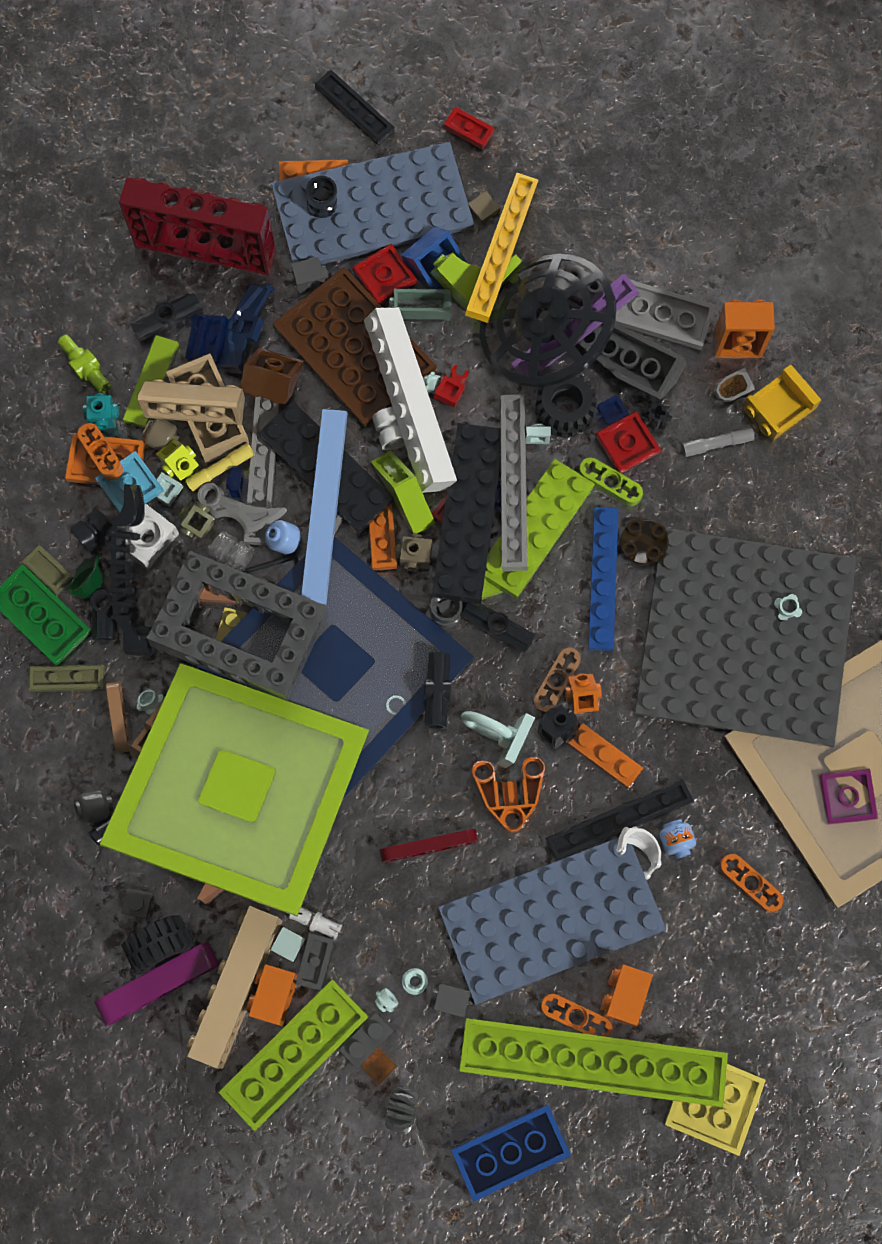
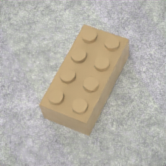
(213, 439)

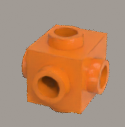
(583, 693)

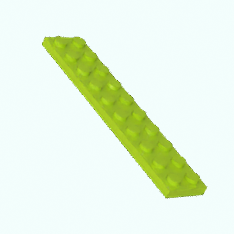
(594, 1062)

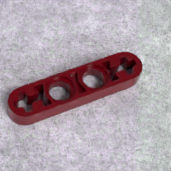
(428, 845)

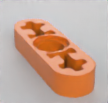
(100, 442)
(741, 864)
(586, 1012)

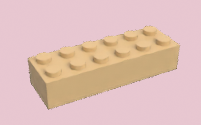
(237, 982)

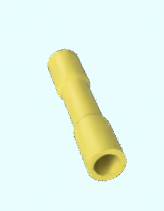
(233, 459)

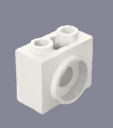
(163, 532)

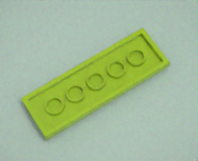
(549, 512)
(293, 1055)

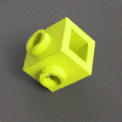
(177, 460)

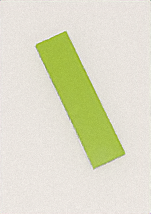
(155, 367)

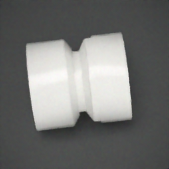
(387, 425)

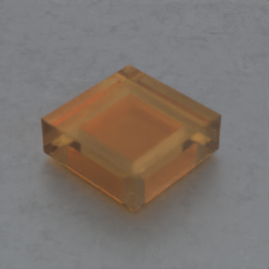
(378, 1066)

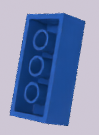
(510, 1152)

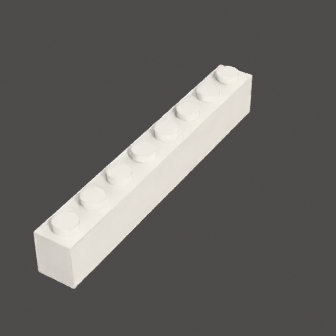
(410, 400)

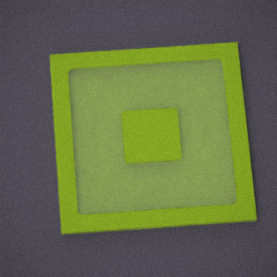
(236, 789)

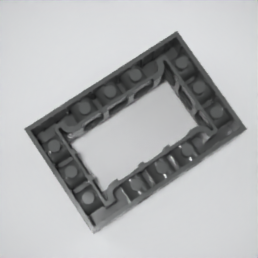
(274, 678)

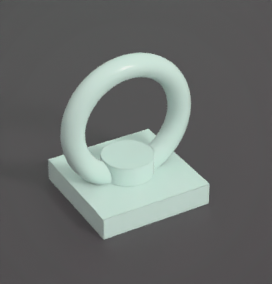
(508, 737)

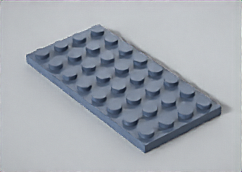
(377, 205)
(551, 919)

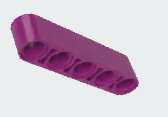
(156, 983)

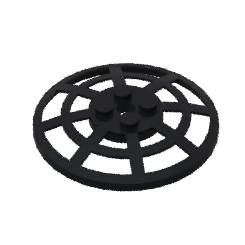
(554, 325)

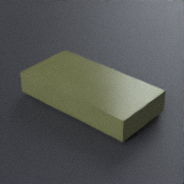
(47, 569)

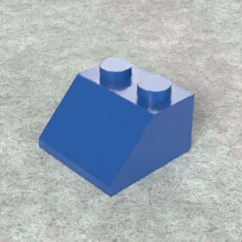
(424, 253)

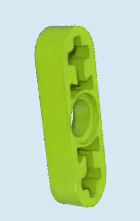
(608, 471)

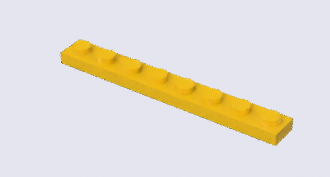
(501, 248)

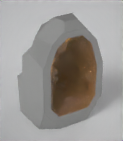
(734, 386)

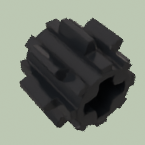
(659, 409)

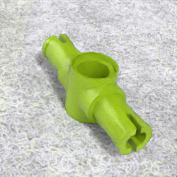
(84, 364)

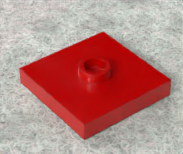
(384, 273)
(627, 442)

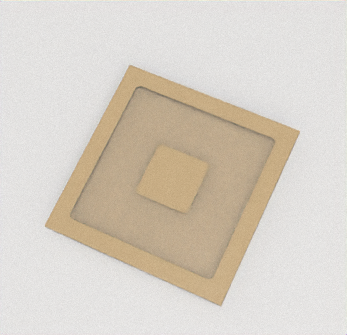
(788, 773)

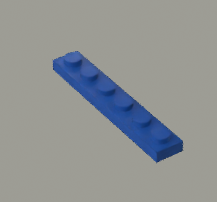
(603, 579)

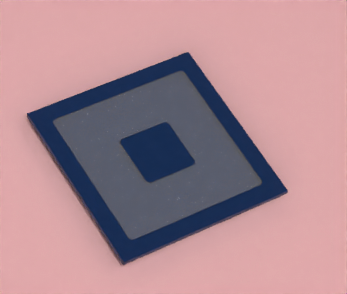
(366, 658)

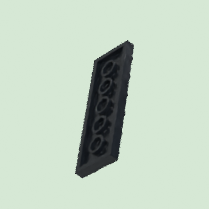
(296, 441)

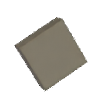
(484, 207)

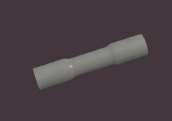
(732, 438)

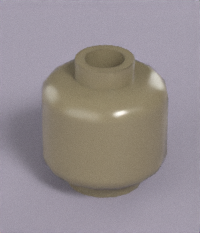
(159, 433)

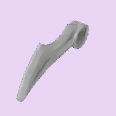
(249, 516)

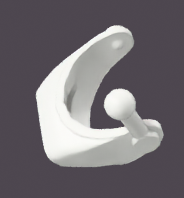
(644, 841)

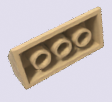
(192, 402)

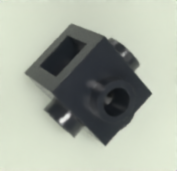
(558, 726)

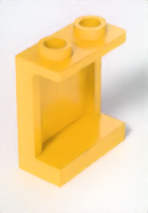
(781, 403)

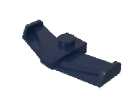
(244, 327)

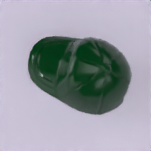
(86, 579)

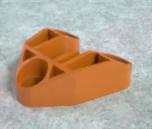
(489, 794)

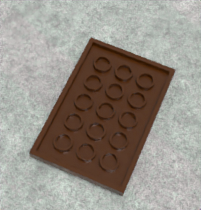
(333, 341)

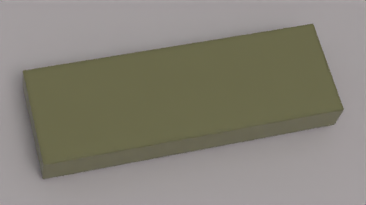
(66, 678)

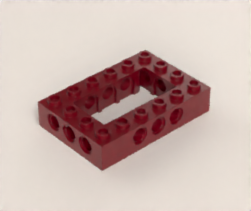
(158, 225)

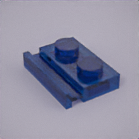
(207, 337)

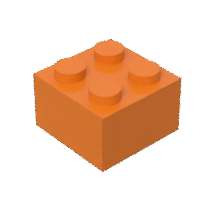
(272, 995)
(626, 995)

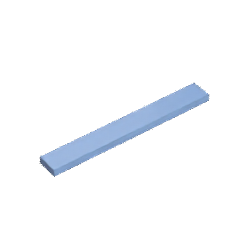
(324, 505)

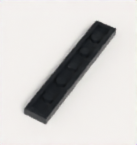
(613, 821)

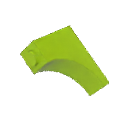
(461, 276)
(405, 491)

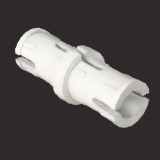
(317, 922)

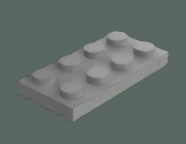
(667, 316)

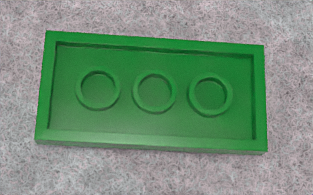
(41, 615)

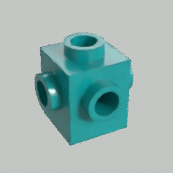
(101, 411)

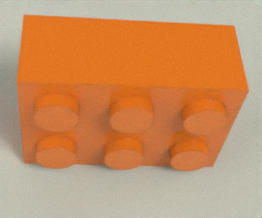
(743, 329)

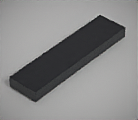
(354, 107)

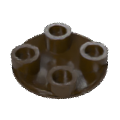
(644, 541)

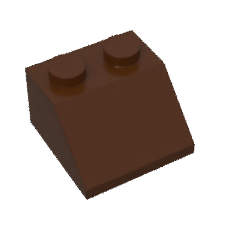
(271, 375)

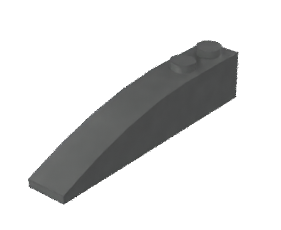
(637, 360)

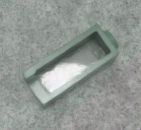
(422, 303)

